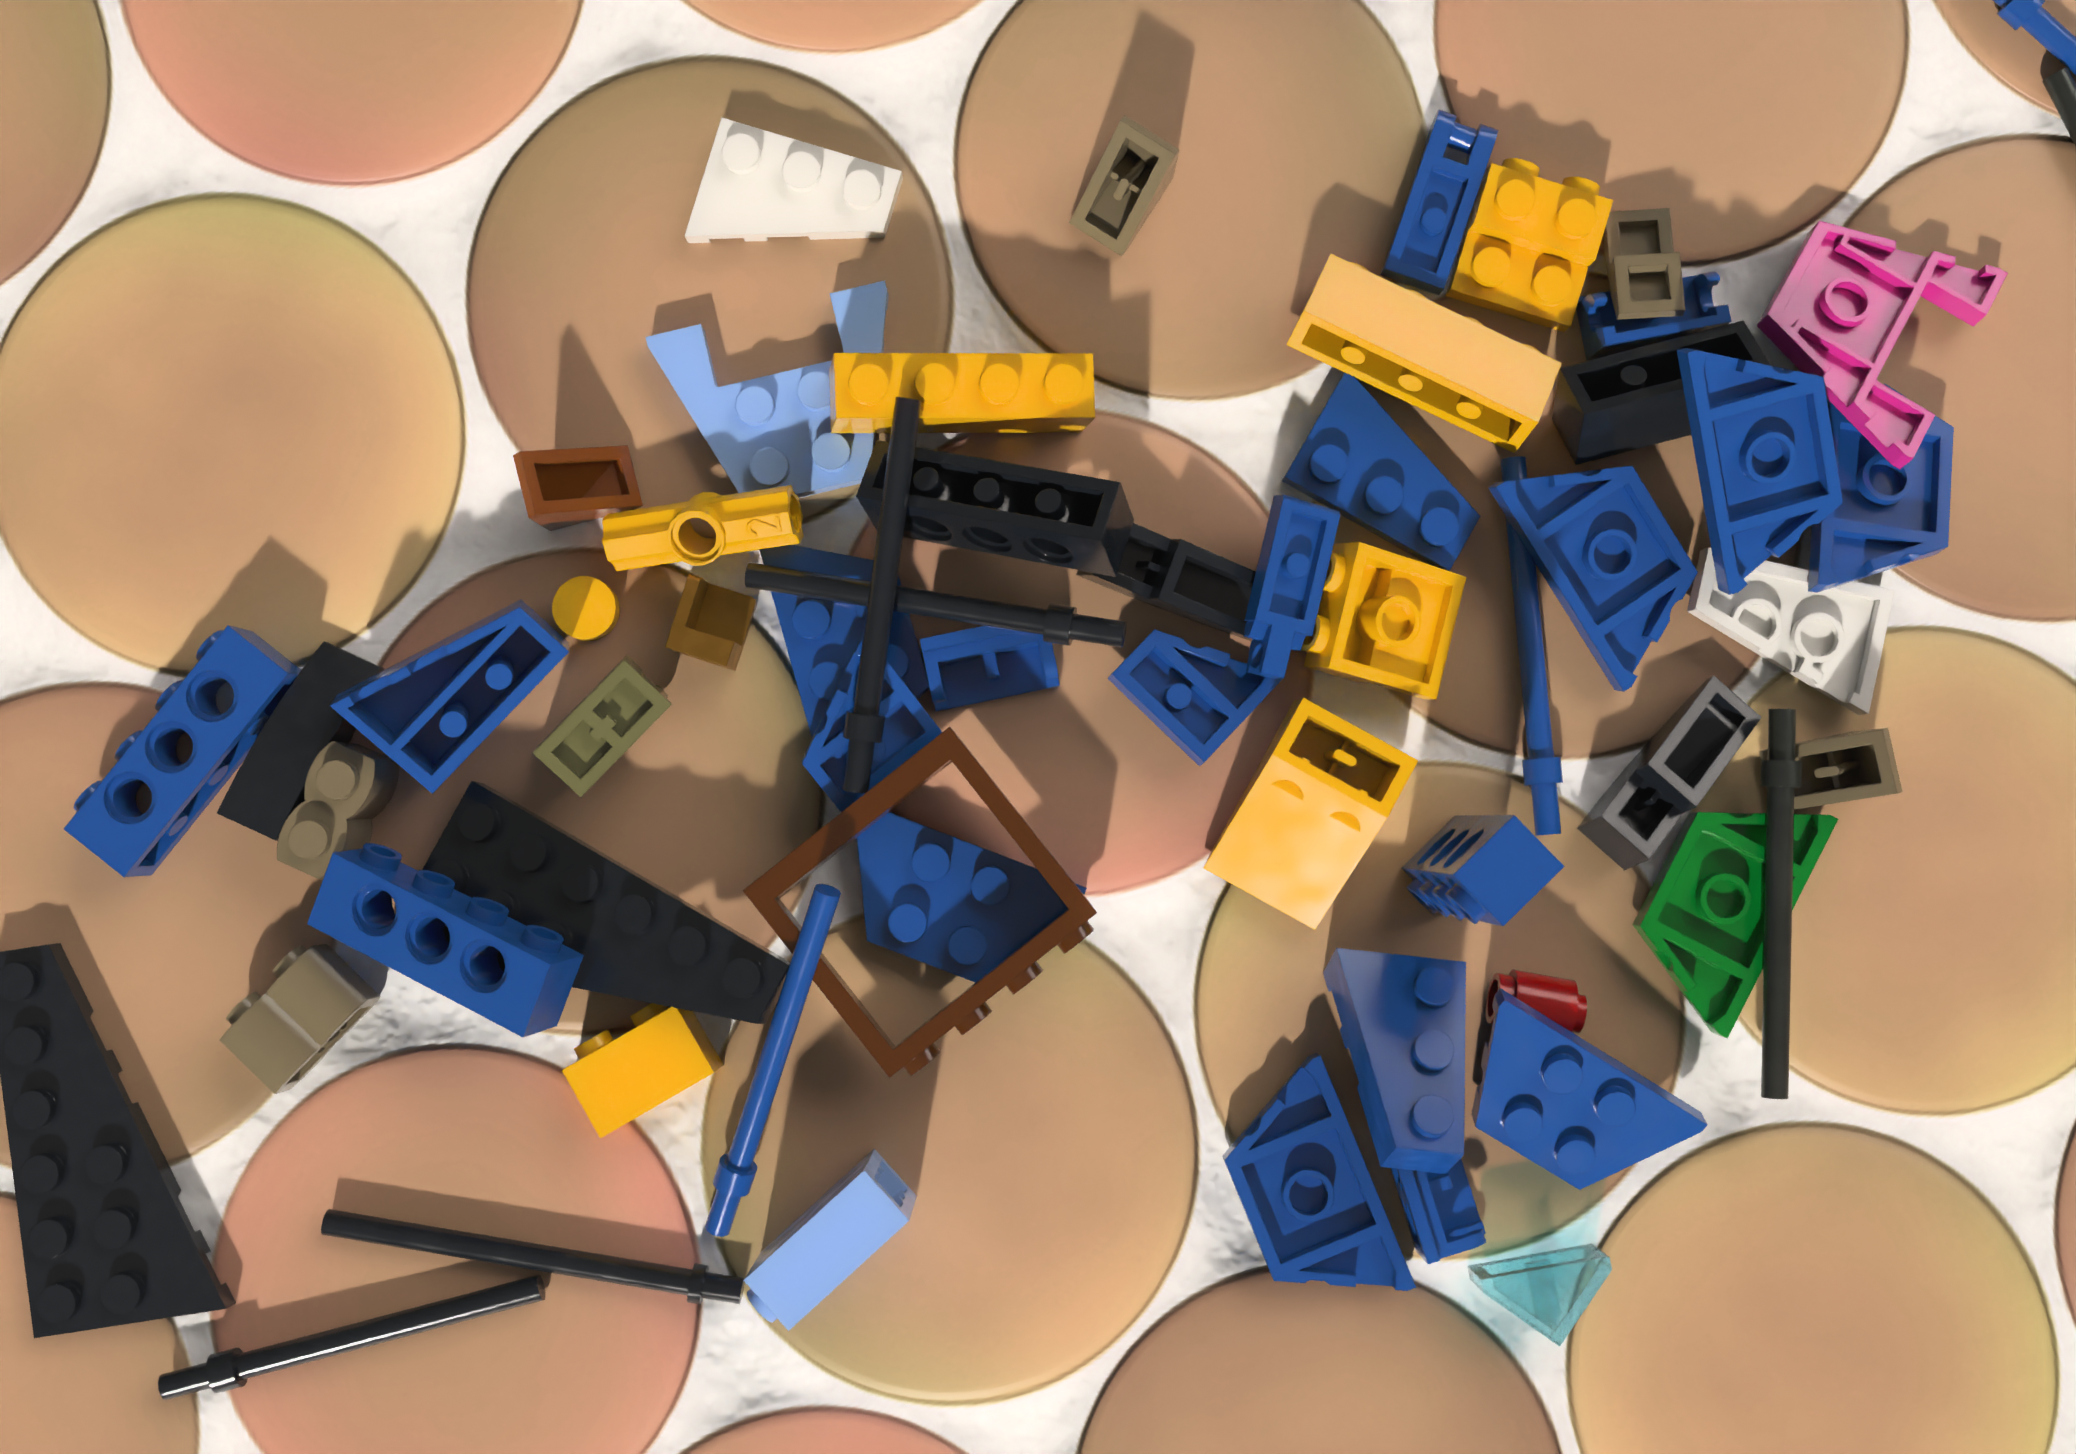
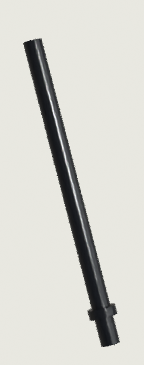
(694, 1282)

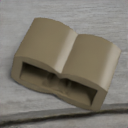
(342, 796)
(298, 1016)

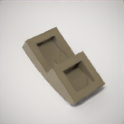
(1643, 265)

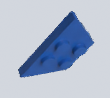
(1758, 456)
(1886, 511)
(1603, 558)
(825, 632)
(949, 898)
(1570, 1100)
(1313, 1191)

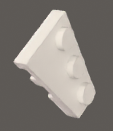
(788, 188)
(1820, 637)

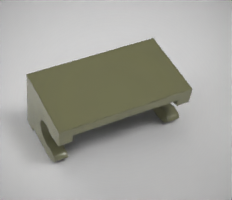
(603, 726)

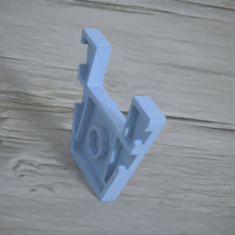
(778, 424)

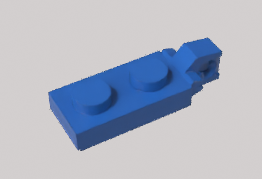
(1288, 582)

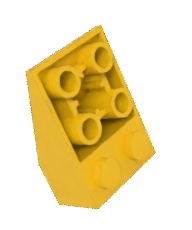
(1309, 812)

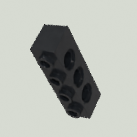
(1008, 509)

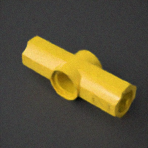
(666, 535)

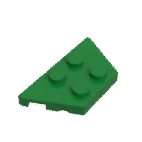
(1710, 907)

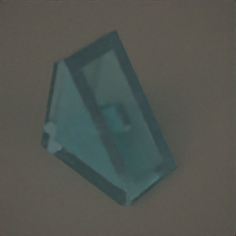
(1545, 1287)

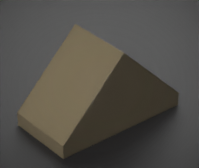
(1125, 186)
(1845, 768)

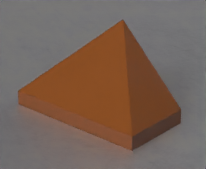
(576, 484)

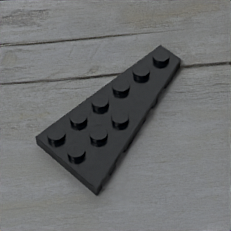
(629, 929)
(88, 1175)

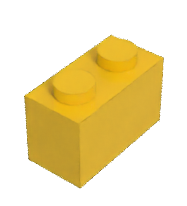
(641, 1067)

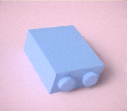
(829, 1241)

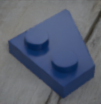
(1190, 691)
(904, 733)

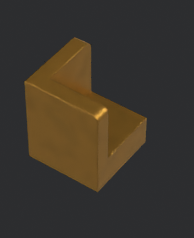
(711, 623)

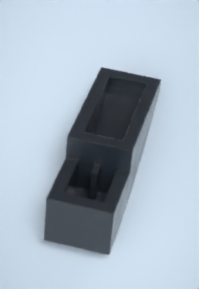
(1182, 580)
(301, 725)
(1669, 774)

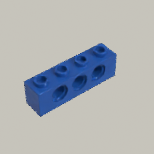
(107, 810)
(1480, 869)
(358, 911)

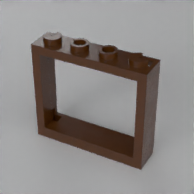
(971, 1005)

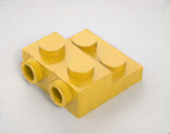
(1529, 244)
(1384, 620)

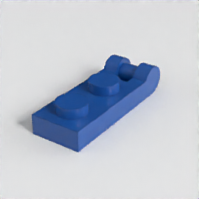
(1438, 204)

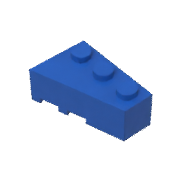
(454, 693)
(1408, 1052)

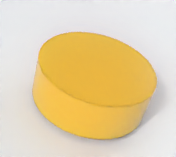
(586, 608)

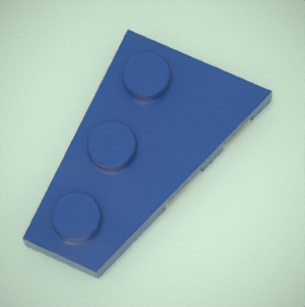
(1380, 478)

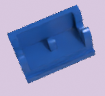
(1606, 335)
(986, 665)
(1439, 1212)

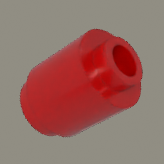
(1547, 994)

